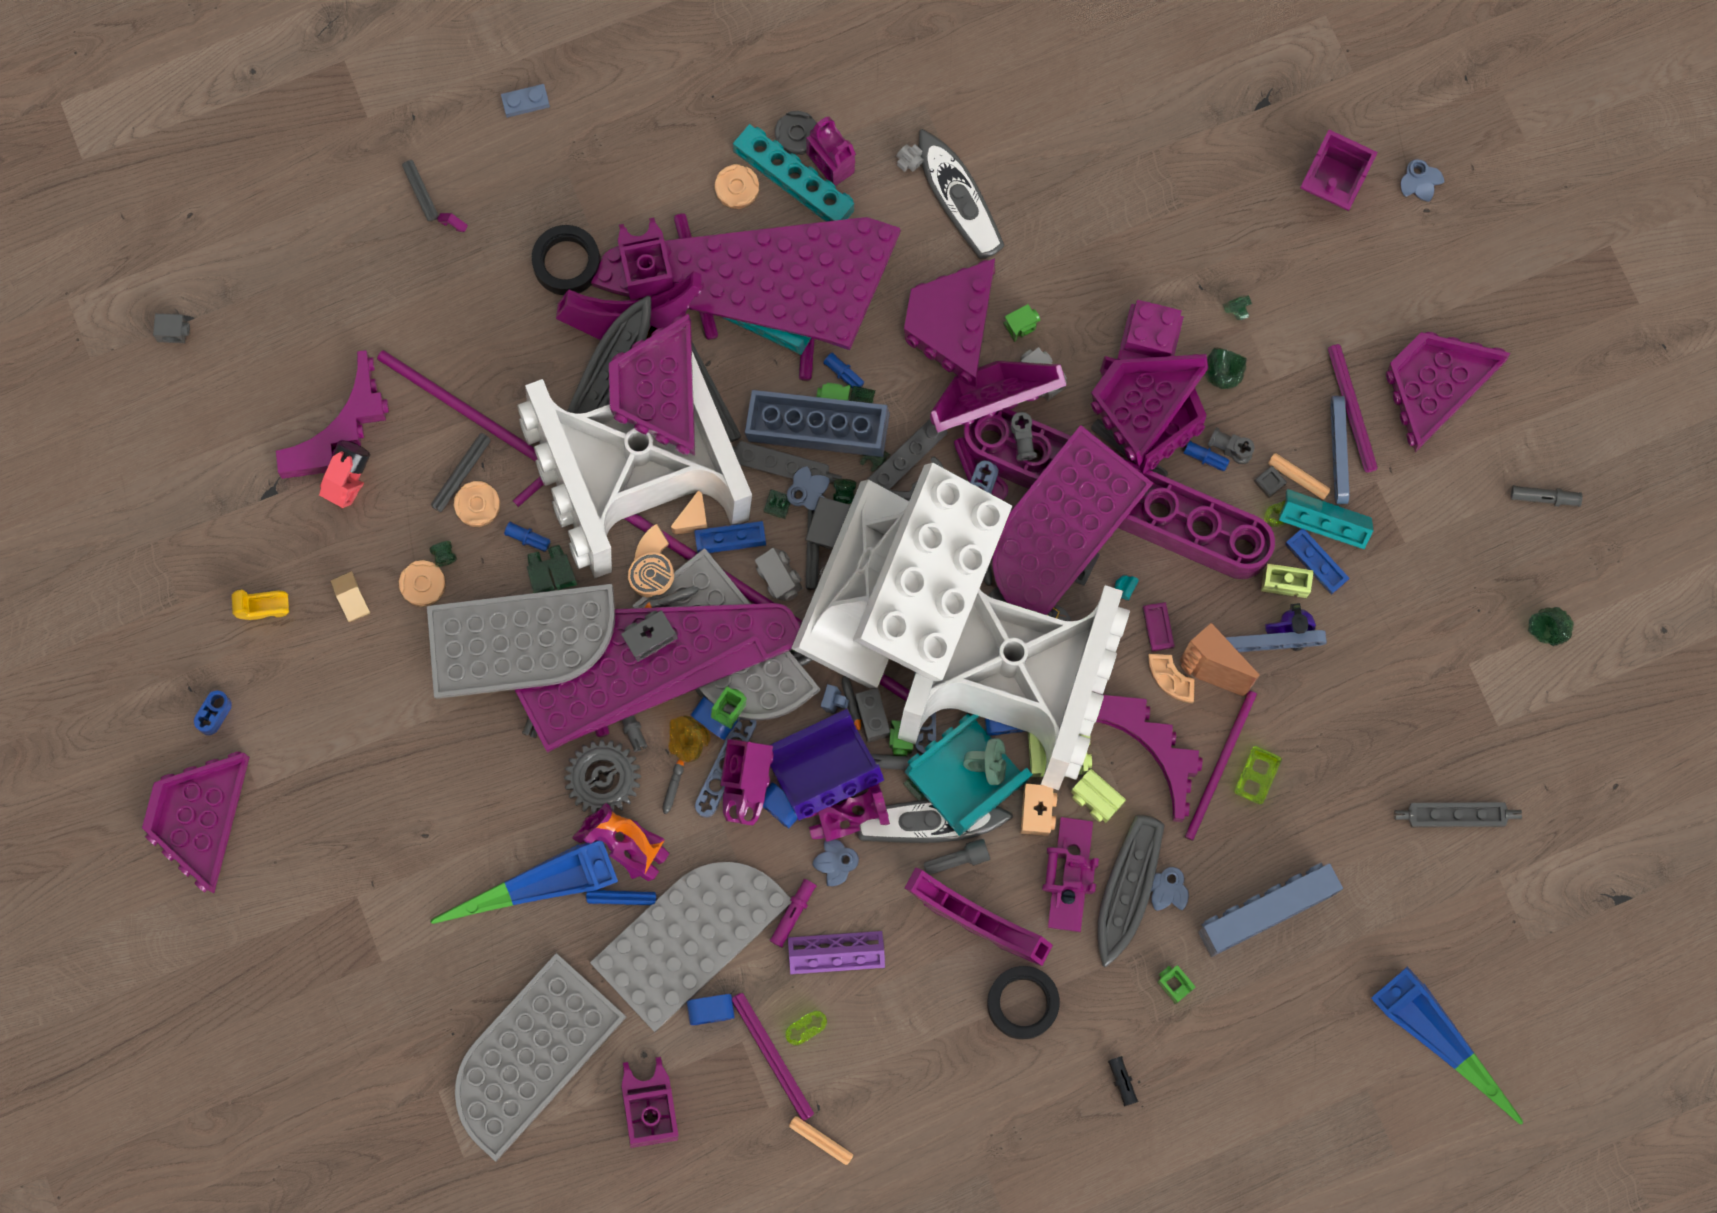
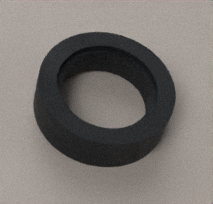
(560, 234)
(1044, 982)

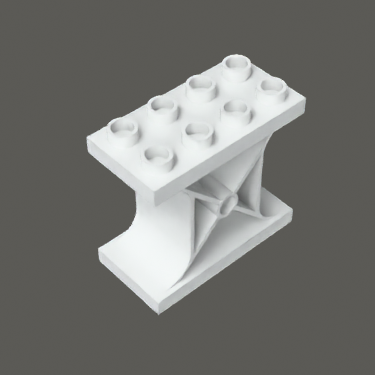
(615, 471)
(902, 577)
(1028, 676)

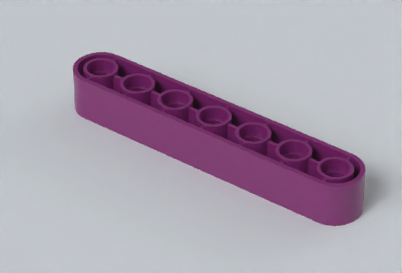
(1170, 532)

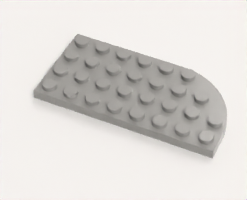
(518, 640)
(770, 686)
(689, 937)
(531, 1054)

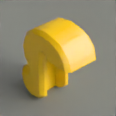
(259, 604)

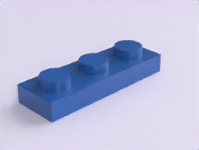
(730, 537)
(1316, 559)

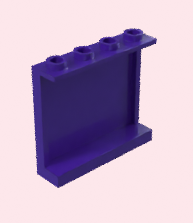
(823, 765)

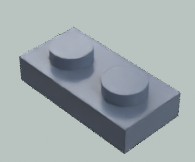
(525, 100)

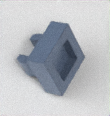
(833, 699)

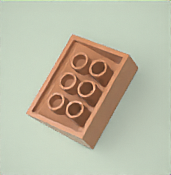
(1218, 662)

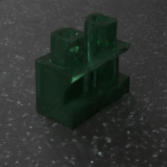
(559, 566)

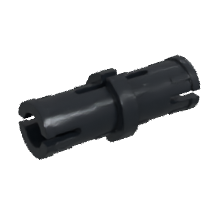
(1123, 1081)

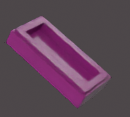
(1158, 626)

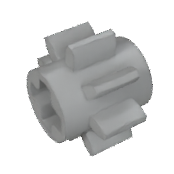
(909, 157)

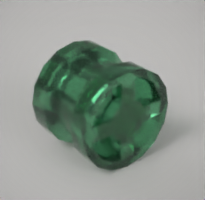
(844, 490)
(443, 554)

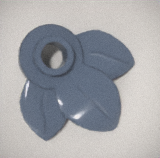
(1422, 183)
(811, 487)
(832, 862)
(1166, 893)

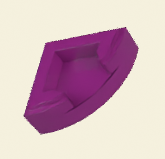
(445, 218)

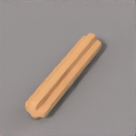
(1299, 476)
(821, 1140)

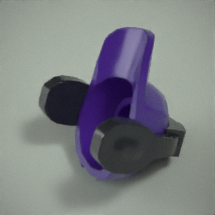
(1293, 620)

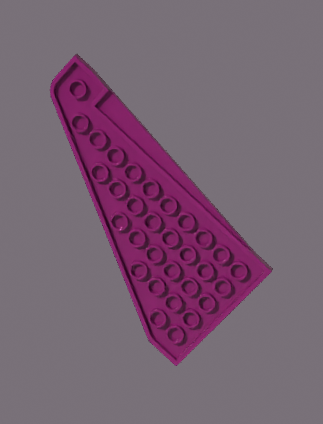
(783, 278)
(709, 647)

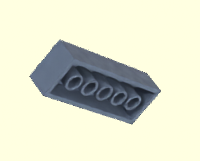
(817, 423)
(1265, 912)

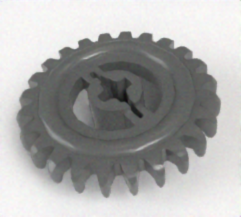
(582, 788)

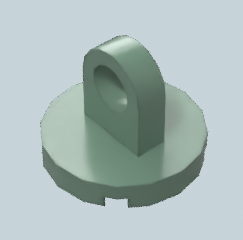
(988, 761)

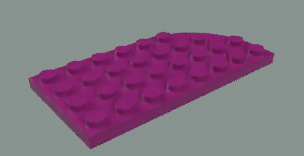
(1064, 521)

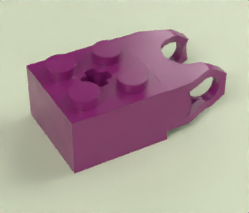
(830, 151)
(645, 262)
(745, 778)
(649, 1098)

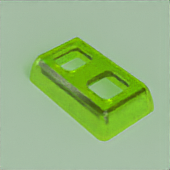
(1264, 780)

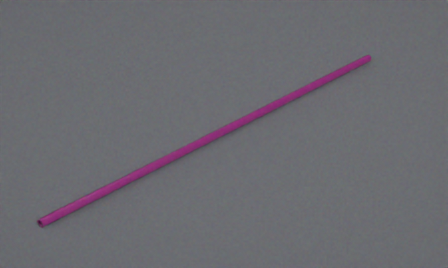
(529, 451)

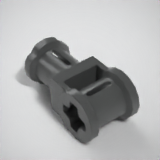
(1023, 437)
(1232, 446)

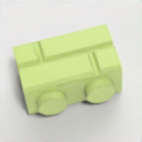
(1287, 580)
(1097, 796)

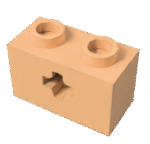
(1030, 820)

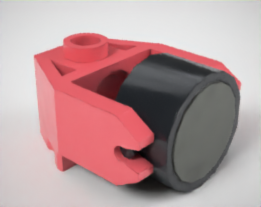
(342, 476)

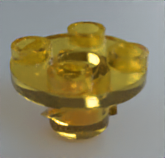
(687, 738)

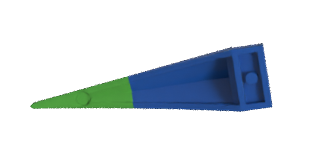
(570, 872)
(1418, 1012)

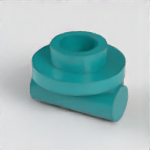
(1127, 585)

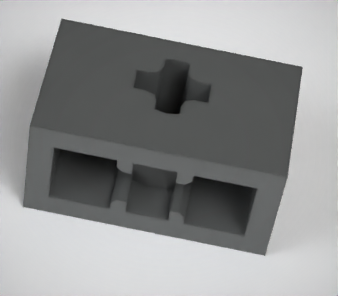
(661, 632)
(872, 715)

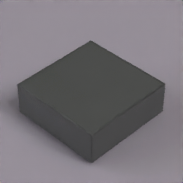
(1270, 481)

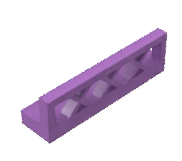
(836, 956)

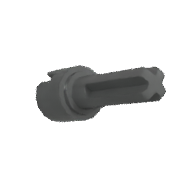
(974, 853)

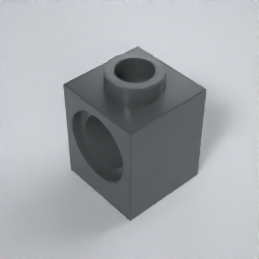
(171, 328)

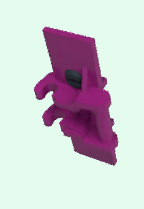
(1078, 875)

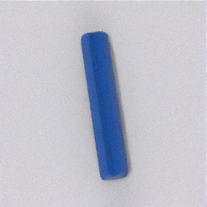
(621, 897)

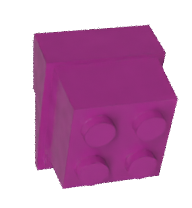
(1338, 170)
(1150, 331)

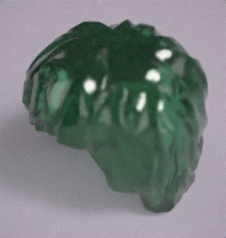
(1225, 368)
(1551, 626)

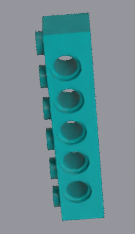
(753, 137)

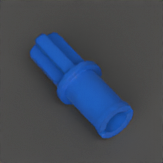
(843, 371)
(1206, 456)
(527, 536)

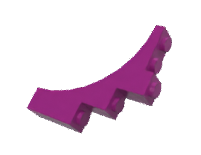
(597, 315)
(362, 407)
(1176, 764)
(977, 919)

